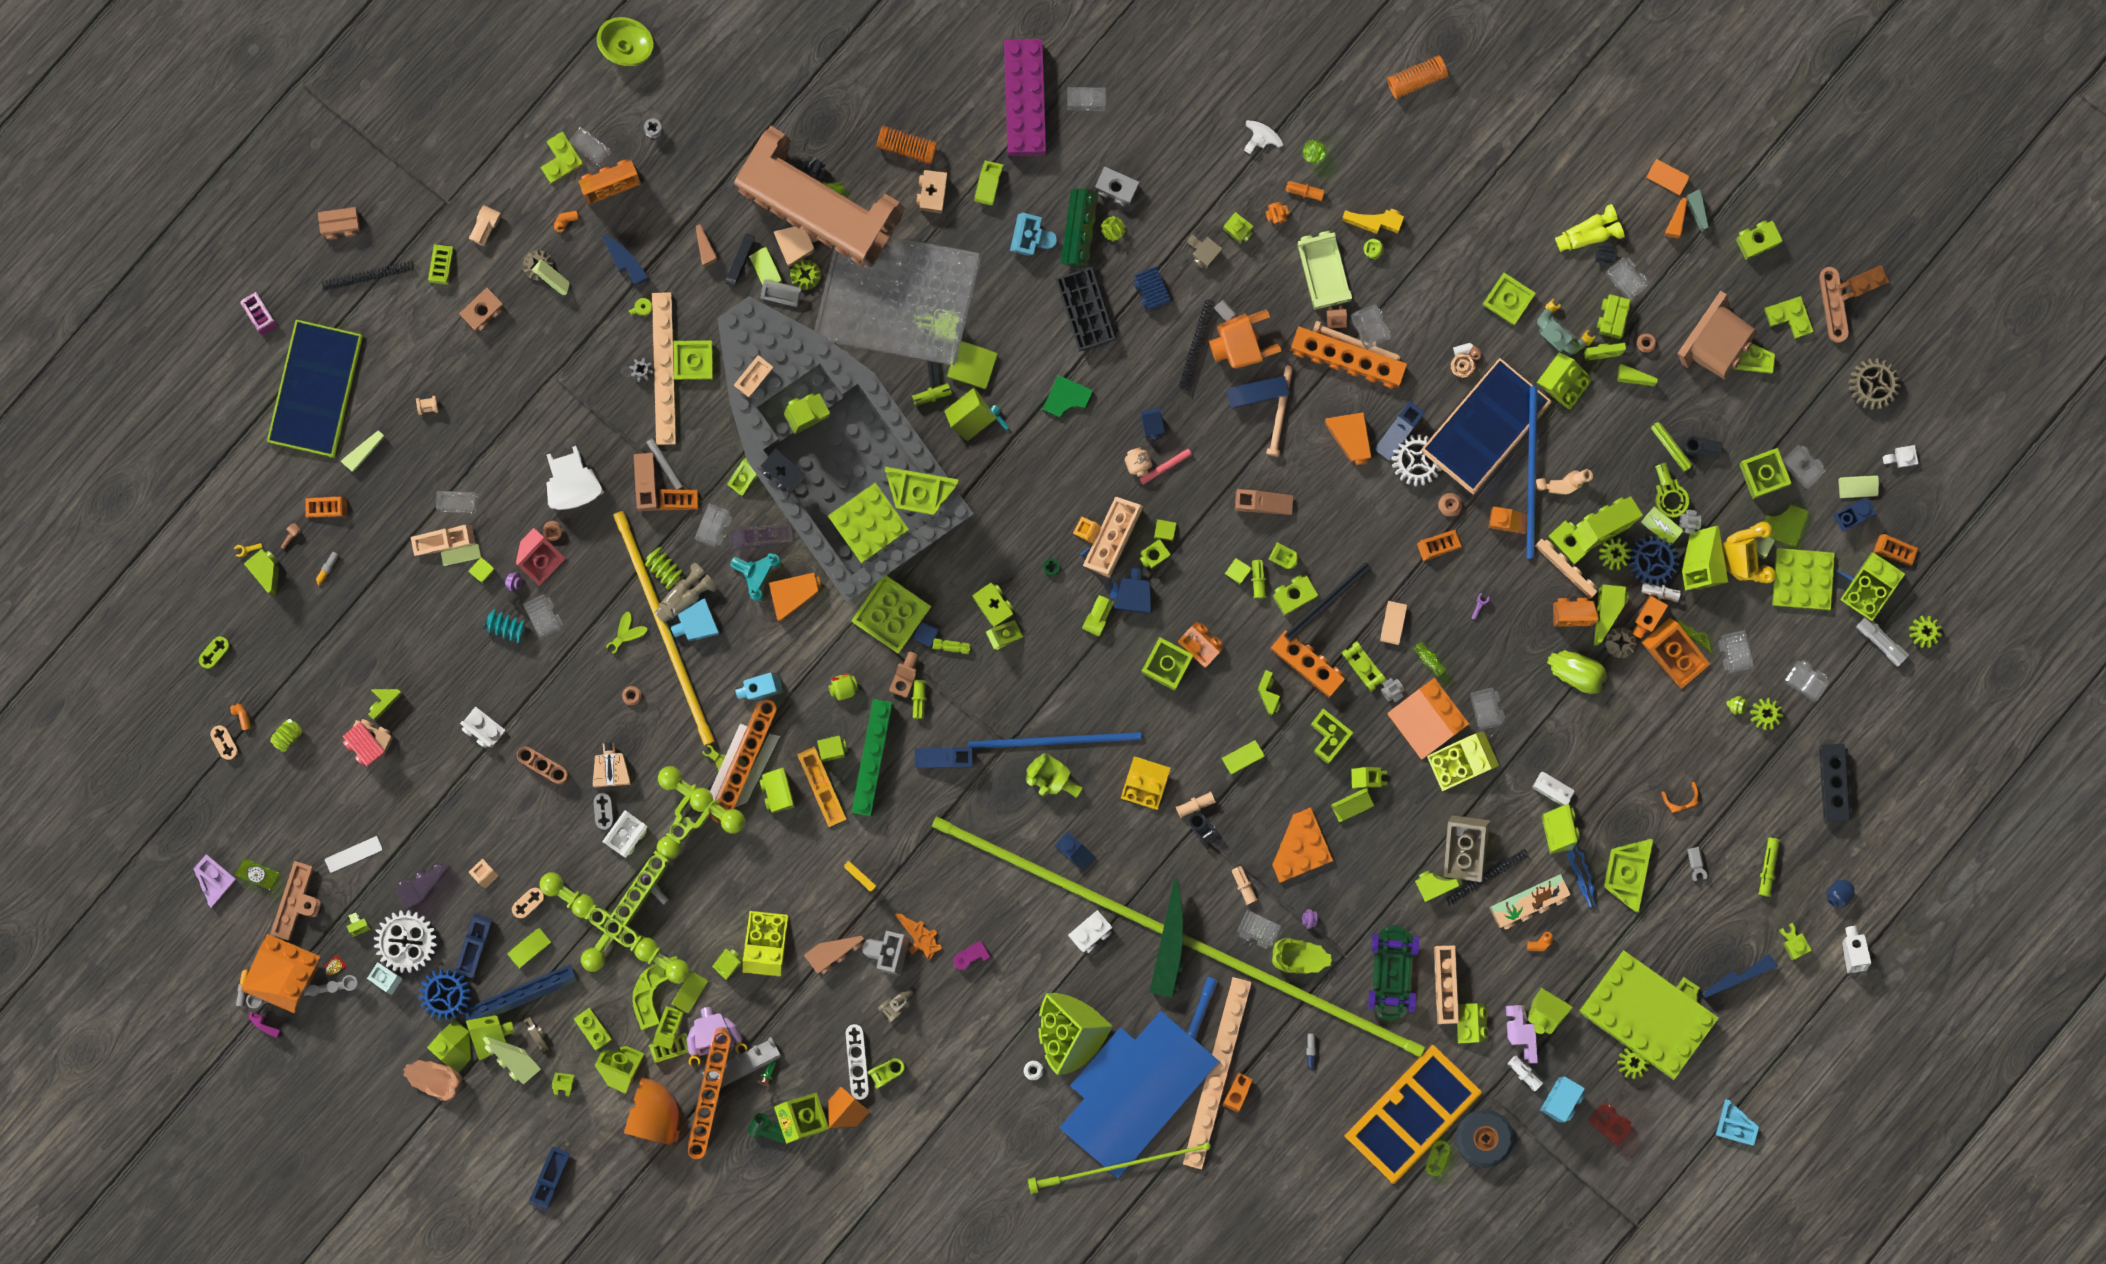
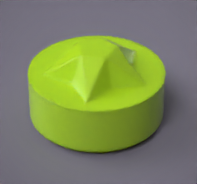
(1373, 248)

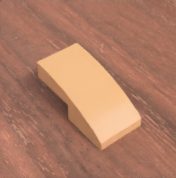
(1393, 622)

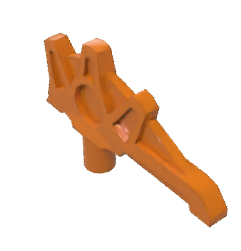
(922, 937)

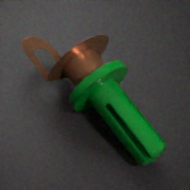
(767, 1076)

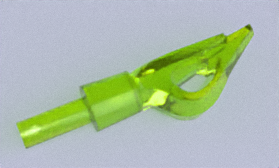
(1692, 633)

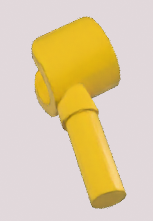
(247, 549)

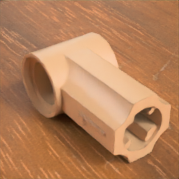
(486, 221)

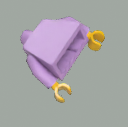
(702, 1032)

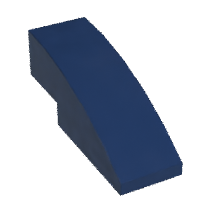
(625, 261)
(1258, 392)
(474, 945)
(549, 1178)

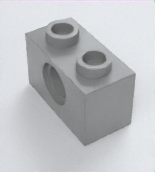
(1108, 178)

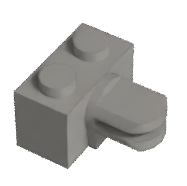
(889, 952)

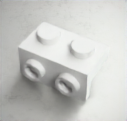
(625, 834)

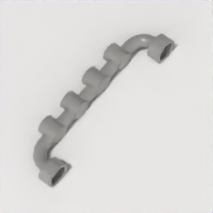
(348, 983)

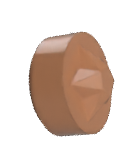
(552, 530)

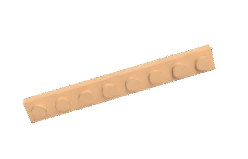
(664, 369)

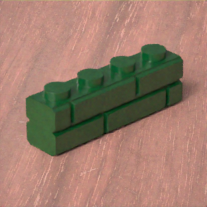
(1079, 228)

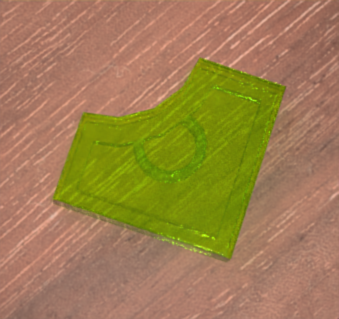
(1788, 525)

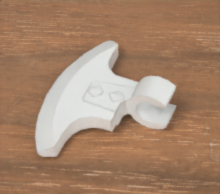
(1261, 136)

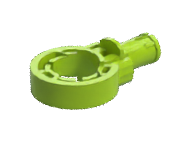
(1665, 479)

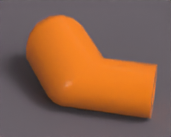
(563, 220)
(243, 715)
(1542, 944)

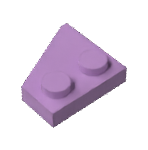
(213, 879)

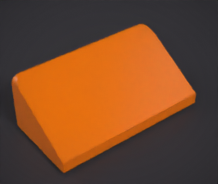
(1667, 177)

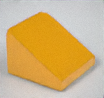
(1087, 530)

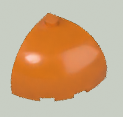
(654, 1114)

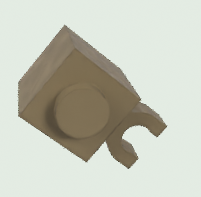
(1205, 251)

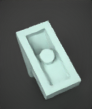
(384, 978)

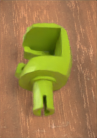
(1051, 776)

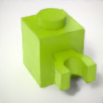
(1238, 228)
(1367, 777)
(1795, 945)

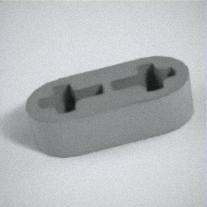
(598, 811)

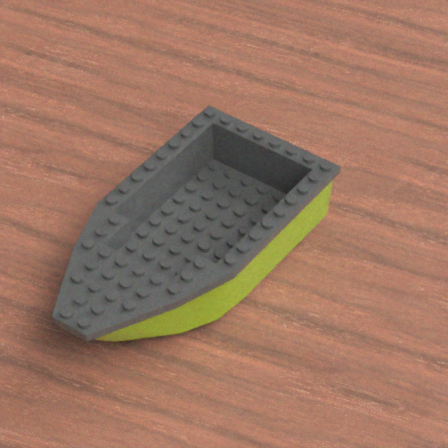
(836, 454)

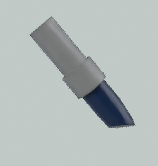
(1311, 1051)

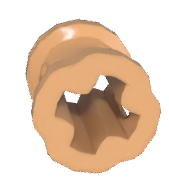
(427, 405)

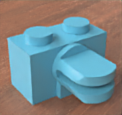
(1029, 235)

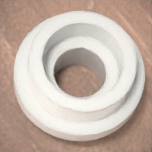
(1033, 1064)

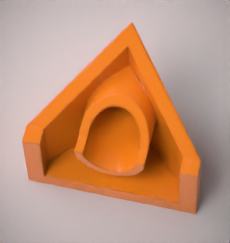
(845, 1110)

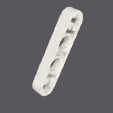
(853, 1062)

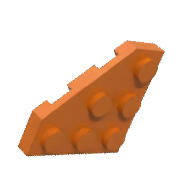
(1301, 847)

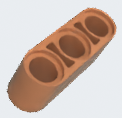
(533, 762)

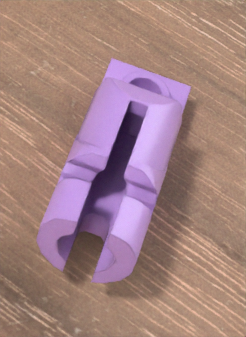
(1521, 1033)

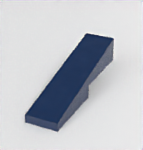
(1731, 979)

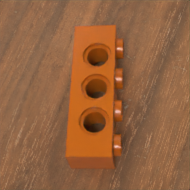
(1326, 686)

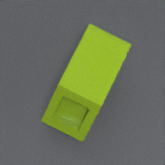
(988, 183)
(1269, 699)

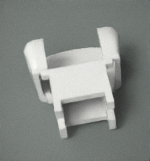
(571, 482)

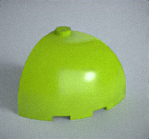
(1070, 1032)

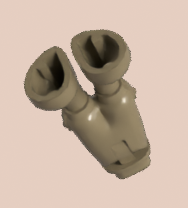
(681, 597)

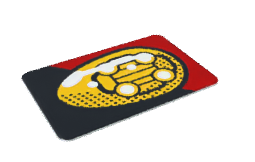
(333, 967)

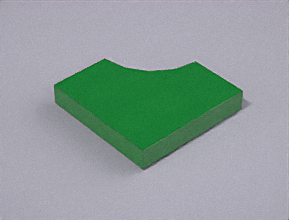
(1066, 395)

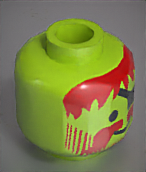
(843, 686)

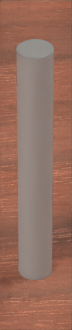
(664, 464)

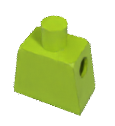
(1547, 1012)
(487, 1027)

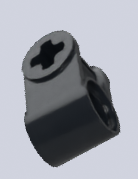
(1204, 830)

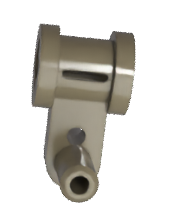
(892, 1008)

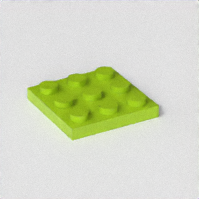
(868, 523)
(1803, 579)
(891, 614)

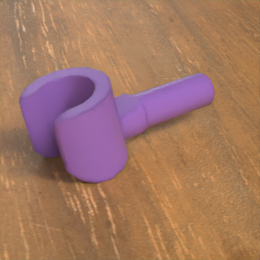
(1480, 604)

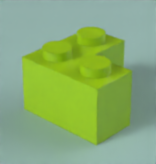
(806, 412)
(1335, 735)

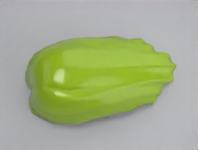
(1578, 671)
(1299, 956)

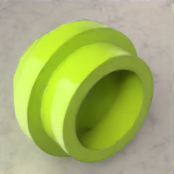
(1737, 705)

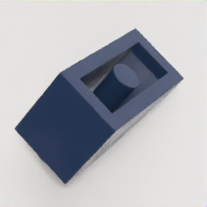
(1152, 424)

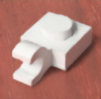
(1903, 456)

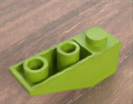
(728, 963)

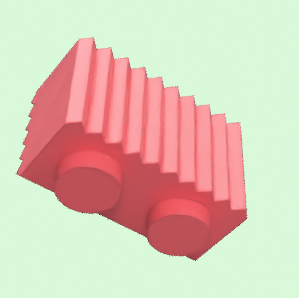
(364, 744)

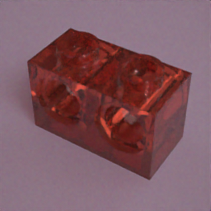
(1606, 1128)

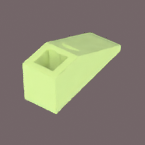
(517, 1060)

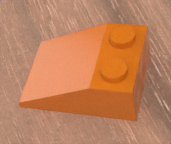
(1574, 613)
(1675, 652)

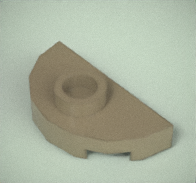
(537, 1034)

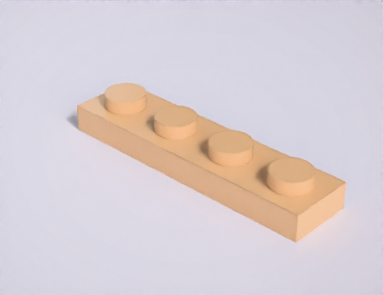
(1560, 562)

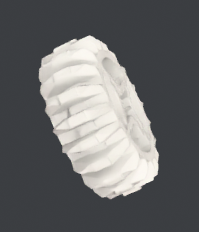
(1410, 454)

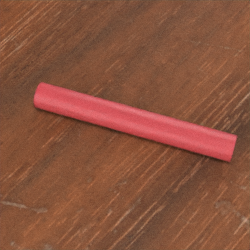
(1165, 466)

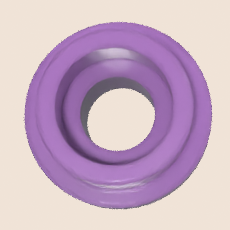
(513, 581)
(1309, 919)

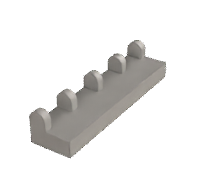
(748, 1062)

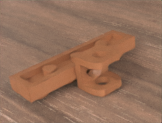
(295, 901)

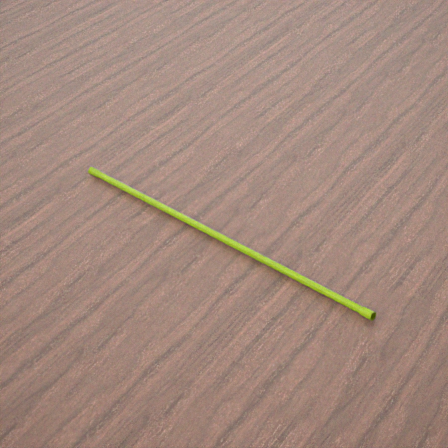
(1406, 1044)

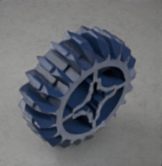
(1661, 564)

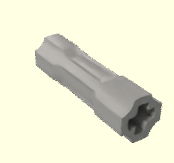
(1892, 651)

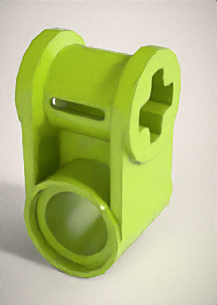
(885, 1072)

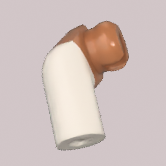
(1468, 349)

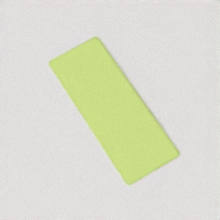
(460, 555)

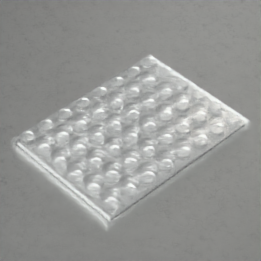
(904, 303)

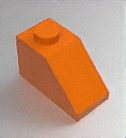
(1508, 520)

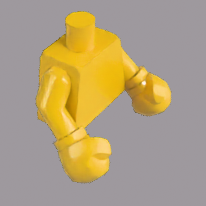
(1742, 557)

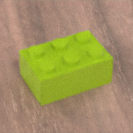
(1607, 523)

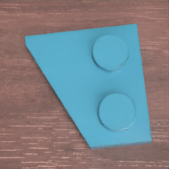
(1736, 1125)

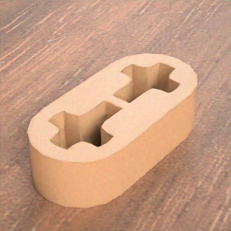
(220, 745)
(531, 906)

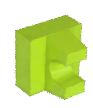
(358, 925)
(562, 1082)

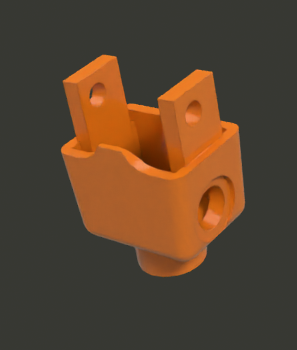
(1239, 341)

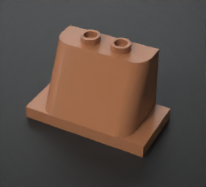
(1718, 339)

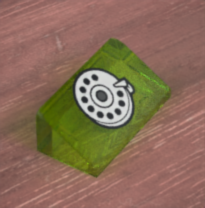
(257, 874)

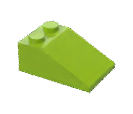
(1610, 603)

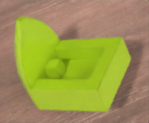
(1284, 556)

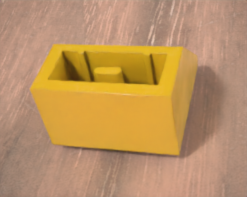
(1145, 783)

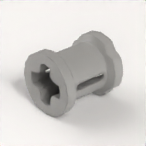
(650, 133)

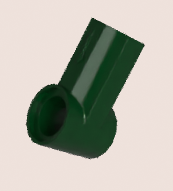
(762, 1126)

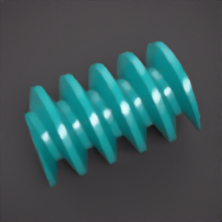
(506, 626)

